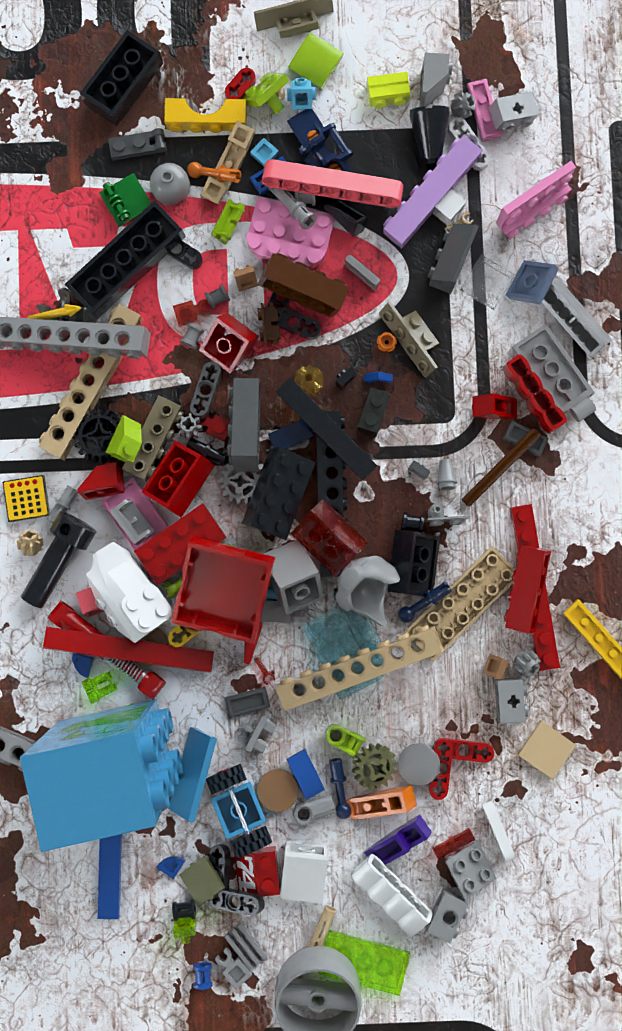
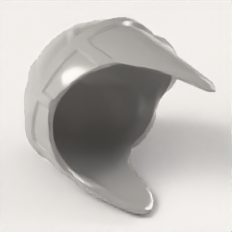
(364, 587)

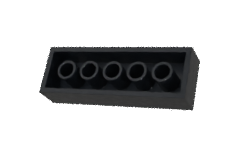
(125, 259)

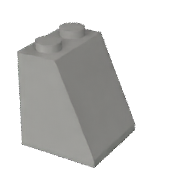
(295, 577)

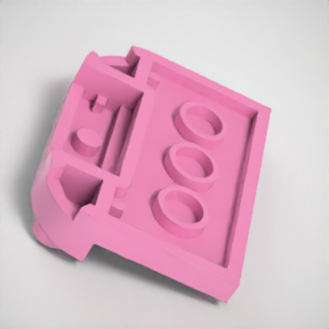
(536, 201)
(277, 232)

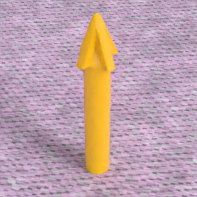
(67, 310)

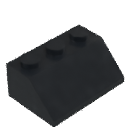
(415, 562)

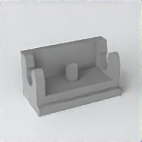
(132, 521)

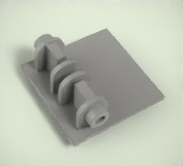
(437, 518)
(470, 869)

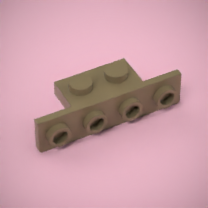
(293, 17)
(413, 337)

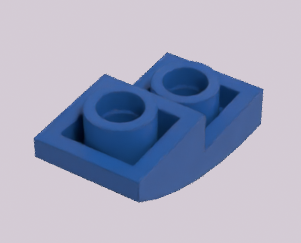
(305, 774)

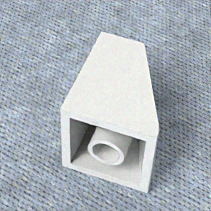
(304, 873)

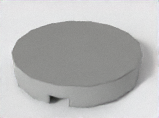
(418, 764)

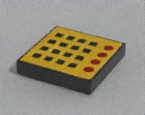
(26, 498)

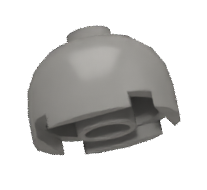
(169, 184)

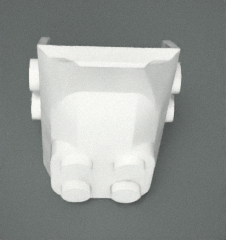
(126, 593)

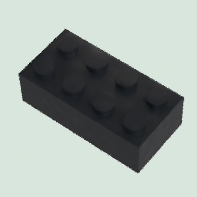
(121, 78)
(278, 492)

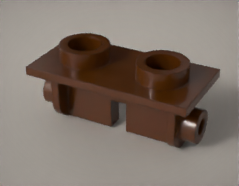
(268, 315)

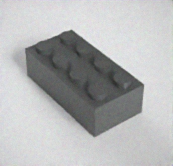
(244, 425)

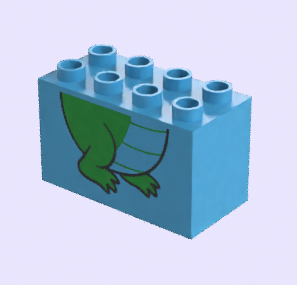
(101, 774)

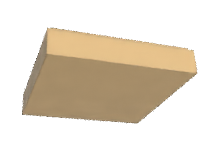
(546, 749)

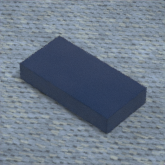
(291, 435)

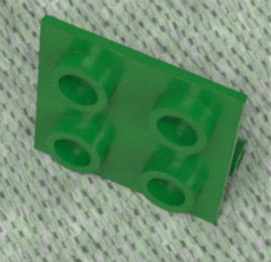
(125, 199)

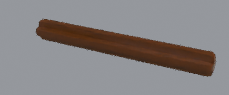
(501, 467)

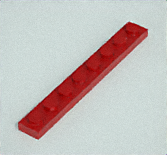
(544, 636)

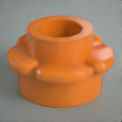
(386, 337)

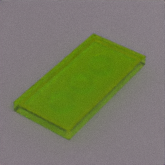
(375, 963)

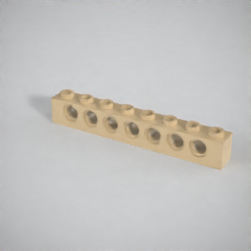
(102, 376)
(291, 698)

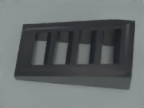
(347, 217)

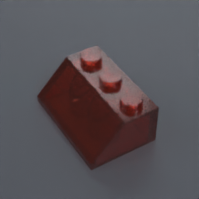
(329, 537)

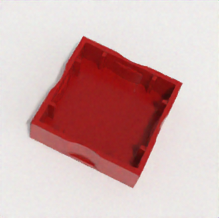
(223, 589)

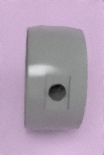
(302, 991)

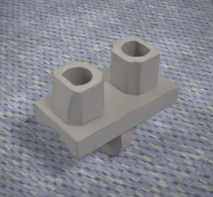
(264, 725)

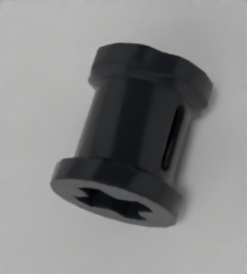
(412, 522)
(191, 912)

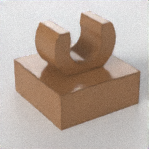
(245, 278)
(495, 667)

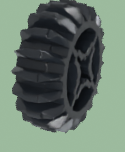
(92, 436)

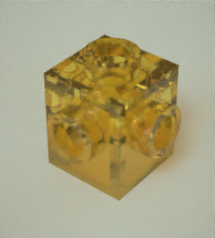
(313, 386)

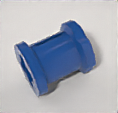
(205, 983)

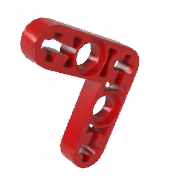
(452, 753)

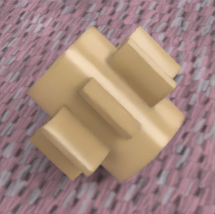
(30, 543)

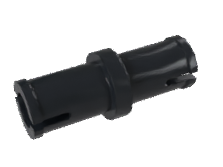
(207, 451)

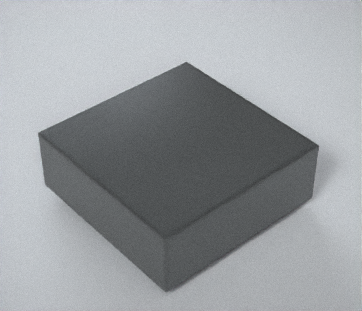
(419, 470)

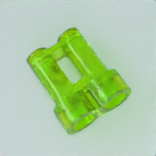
(92, 690)

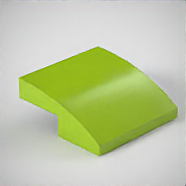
(316, 60)

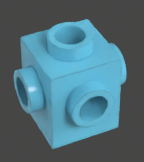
(301, 94)

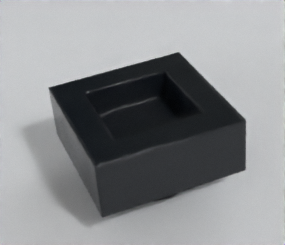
(345, 377)

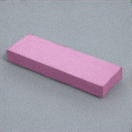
(483, 100)

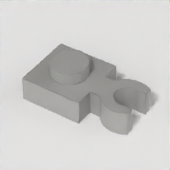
(235, 970)

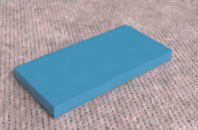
(195, 764)

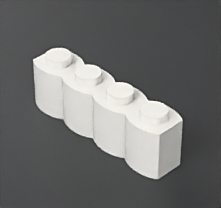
(392, 895)

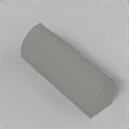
(575, 318)

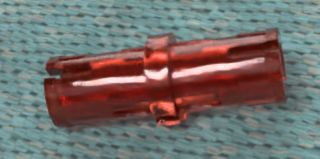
(453, 843)

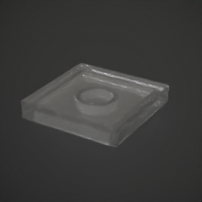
(487, 282)

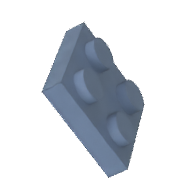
(532, 282)

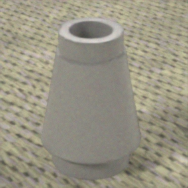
(446, 475)

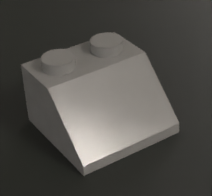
(434, 76)

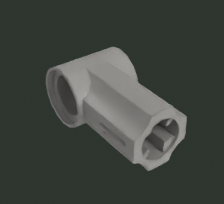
(317, 809)

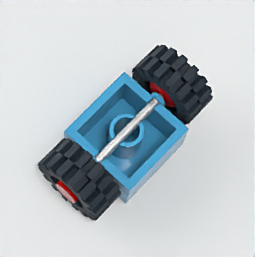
(238, 811)

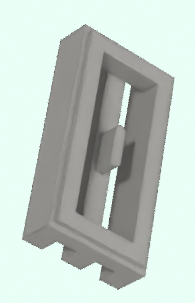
(362, 272)
(256, 961)

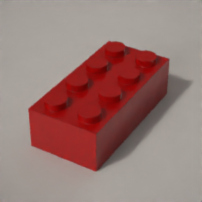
(167, 551)

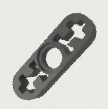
(204, 381)

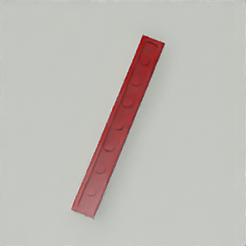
(127, 650)

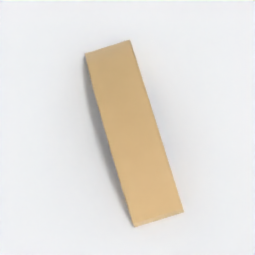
(232, 159)

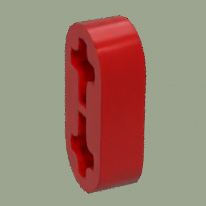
(237, 82)

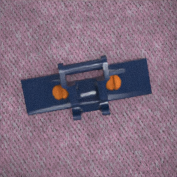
(312, 138)

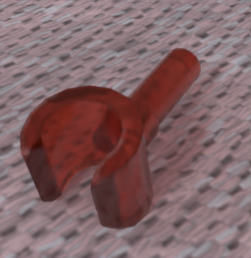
(265, 672)

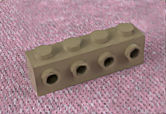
(155, 434)

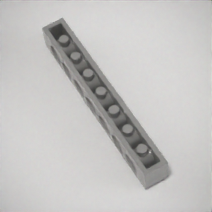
(97, 332)

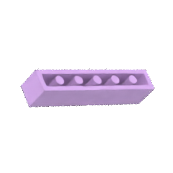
(436, 185)

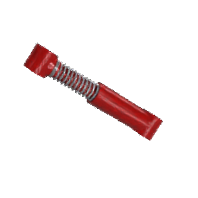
(67, 618)

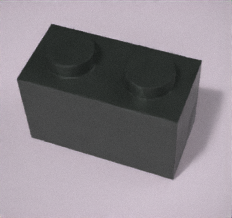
(373, 412)

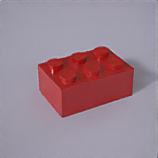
(178, 478)

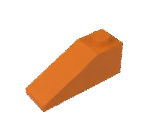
(382, 803)

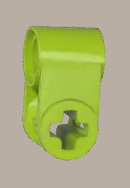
(348, 741)

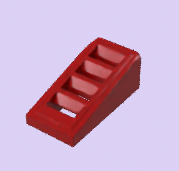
(249, 648)

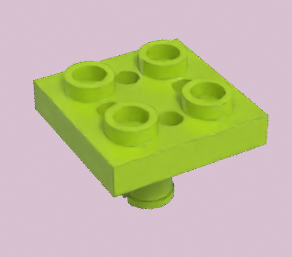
(266, 91)

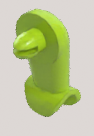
(172, 589)

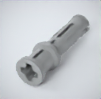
(296, 209)

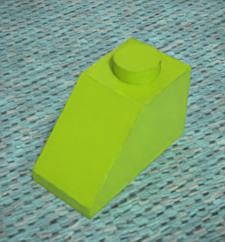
(125, 440)

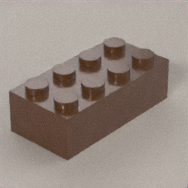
(303, 285)

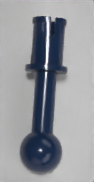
(406, 613)
(342, 809)

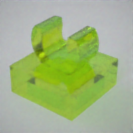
(185, 928)

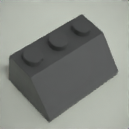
(452, 256)

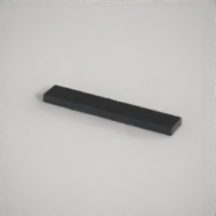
(326, 429)

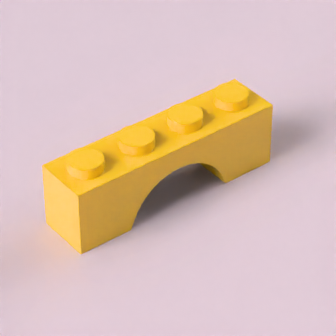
(181, 117)

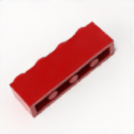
(527, 589)

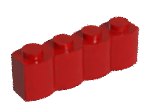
(537, 398)

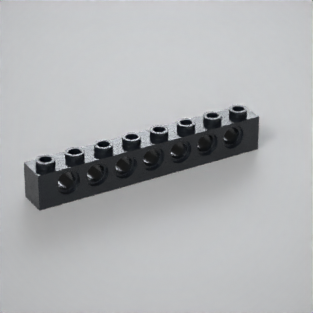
(325, 483)

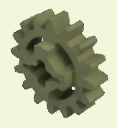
(370, 776)

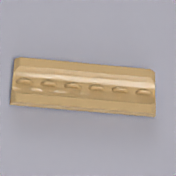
(469, 599)

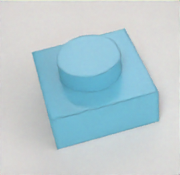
(264, 151)

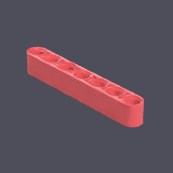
(332, 183)

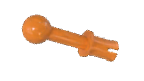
(223, 174)

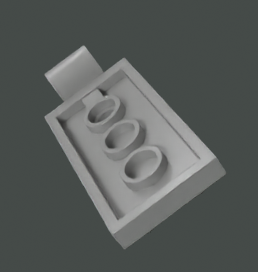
(555, 366)

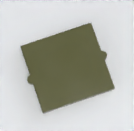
(202, 881)

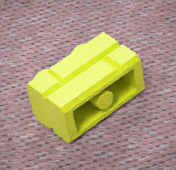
(388, 89)

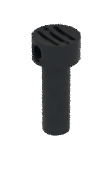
(70, 535)

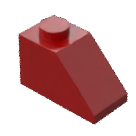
(494, 407)
(103, 482)

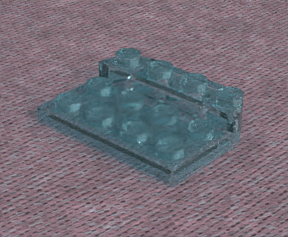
(342, 634)

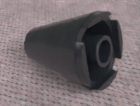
(430, 131)

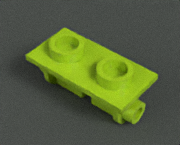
(227, 221)

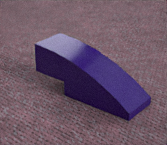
(400, 840)

